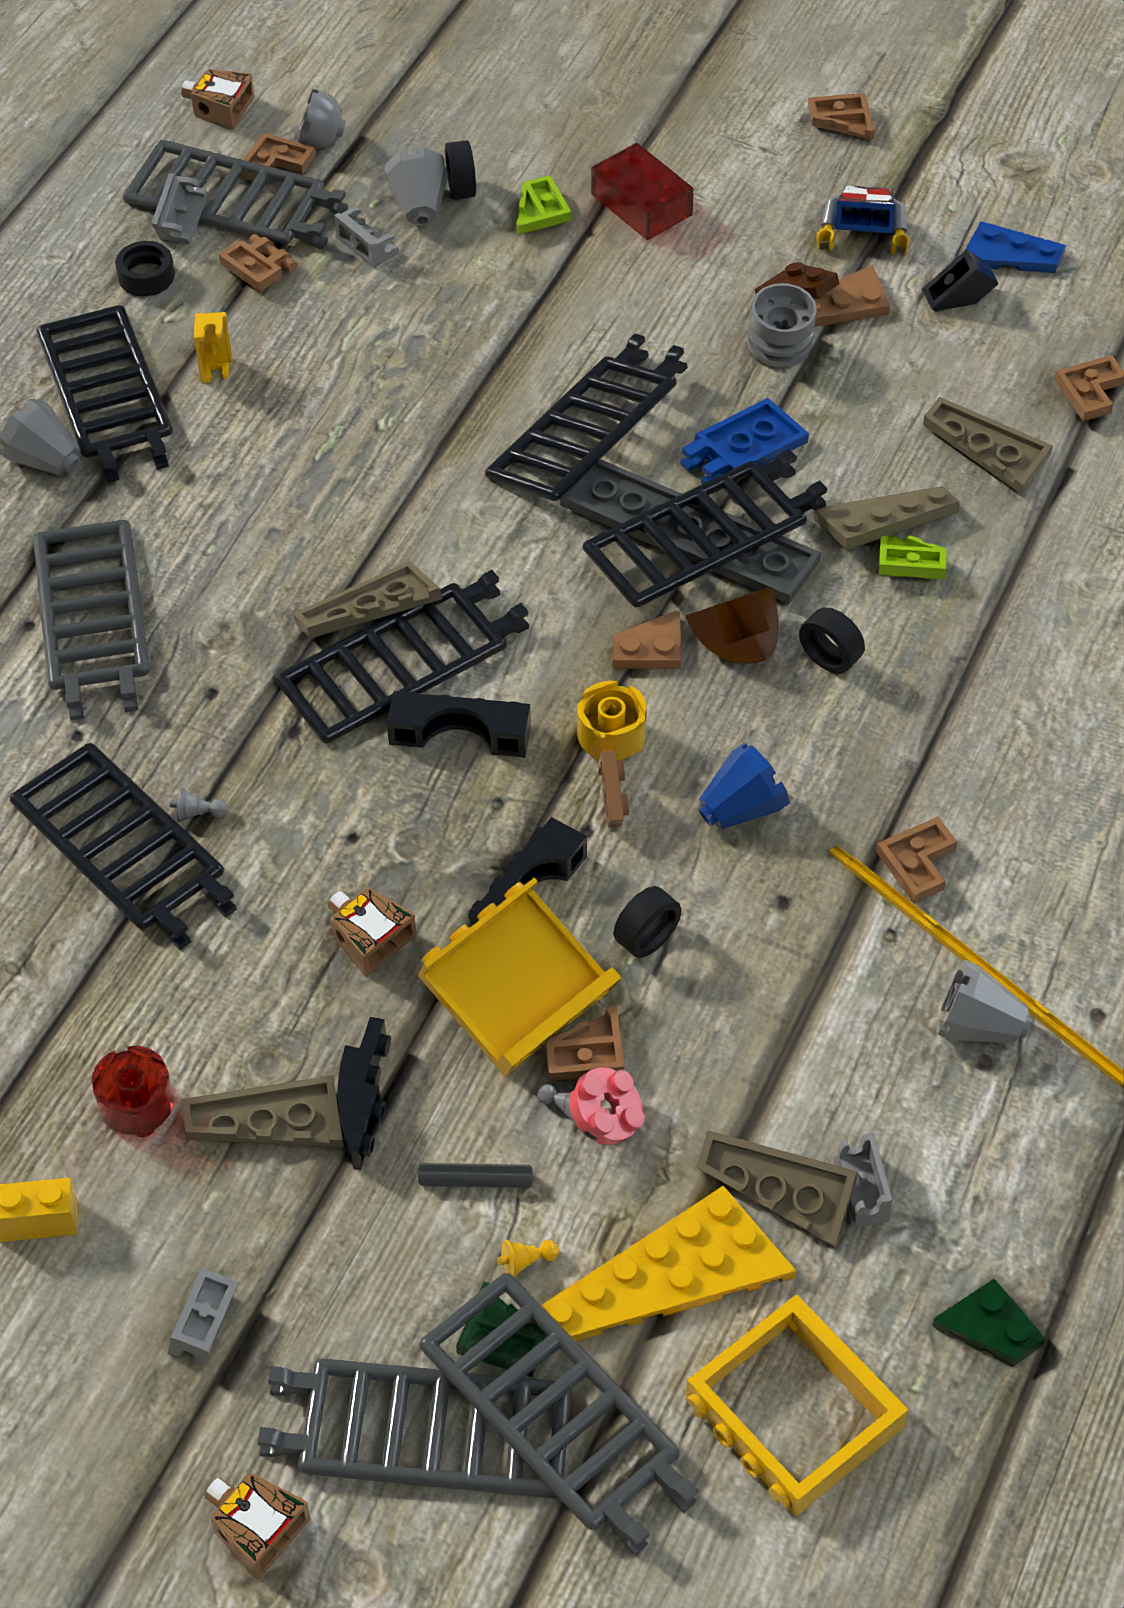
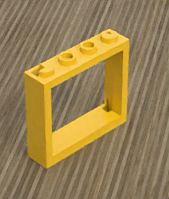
(843, 1364)

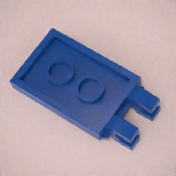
(749, 435)

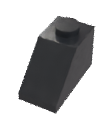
(960, 283)

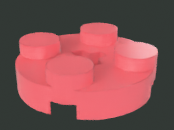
(620, 1092)

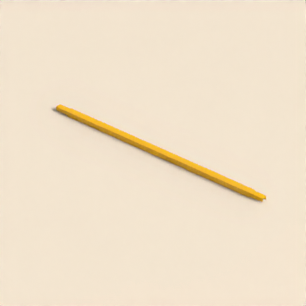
(962, 951)

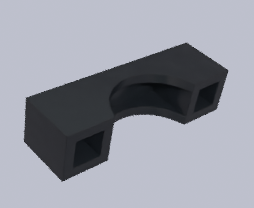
(419, 717)
(551, 855)

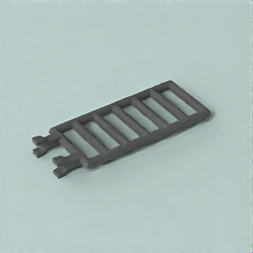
(235, 223)
(48, 609)
(286, 1382)
(609, 1510)

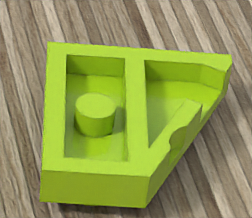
(541, 206)
(911, 558)

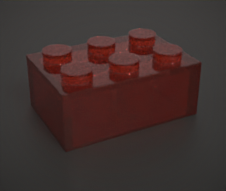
(642, 191)

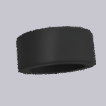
(460, 169)
(147, 283)
(841, 631)
(647, 921)

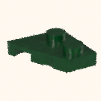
(992, 1324)

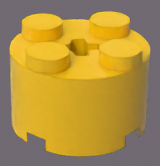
(611, 720)

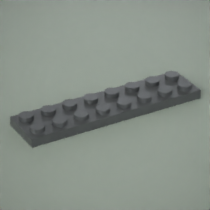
(618, 495)

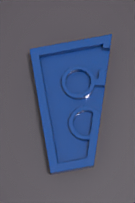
(1014, 248)

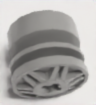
(781, 325)

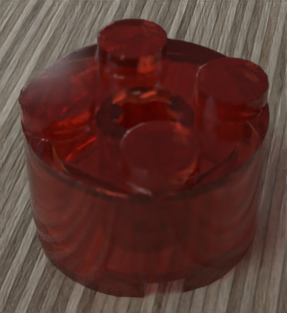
(133, 1091)

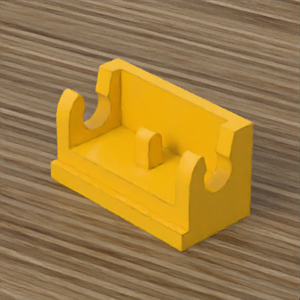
(212, 344)

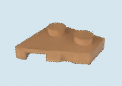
(842, 114)
(649, 644)

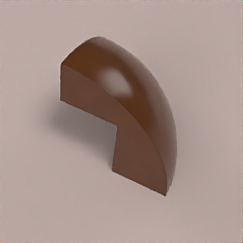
(740, 628)

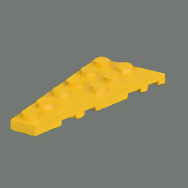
(677, 1267)

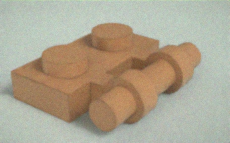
(251, 264)

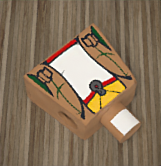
(220, 96)
(370, 927)
(256, 1520)

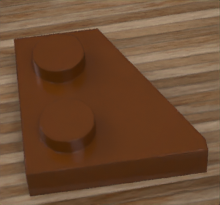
(811, 279)

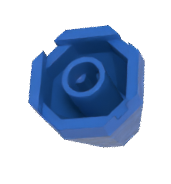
(742, 790)

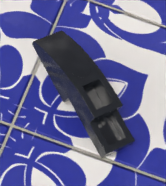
(359, 1091)

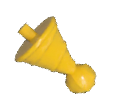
(520, 1256)

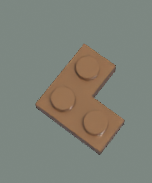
(281, 153)
(1086, 384)
(910, 857)

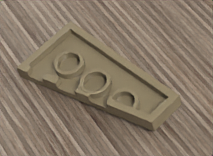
(872, 518)

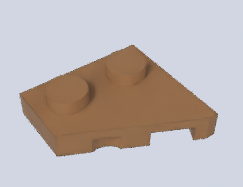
(615, 803)
(586, 1048)

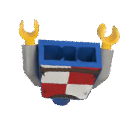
(865, 210)

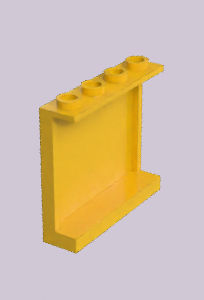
(515, 977)

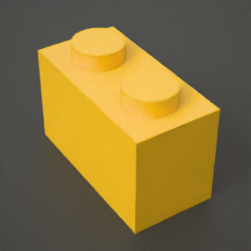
(38, 1209)

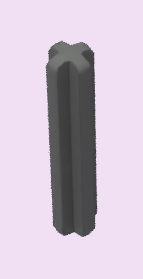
(475, 1175)

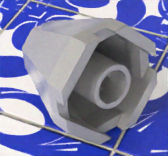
(417, 183)
(39, 440)
(982, 1009)

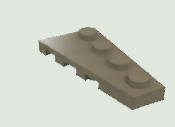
(993, 445)
(372, 599)
(271, 1114)
(790, 1185)

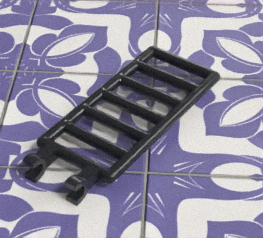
(624, 364)
(139, 369)
(762, 475)
(465, 598)
(159, 913)

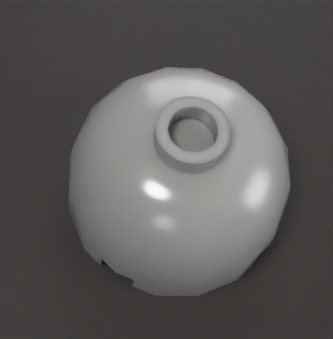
(321, 121)

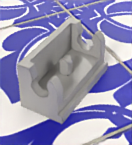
(179, 209)
(363, 239)
(871, 1195)
(202, 1315)

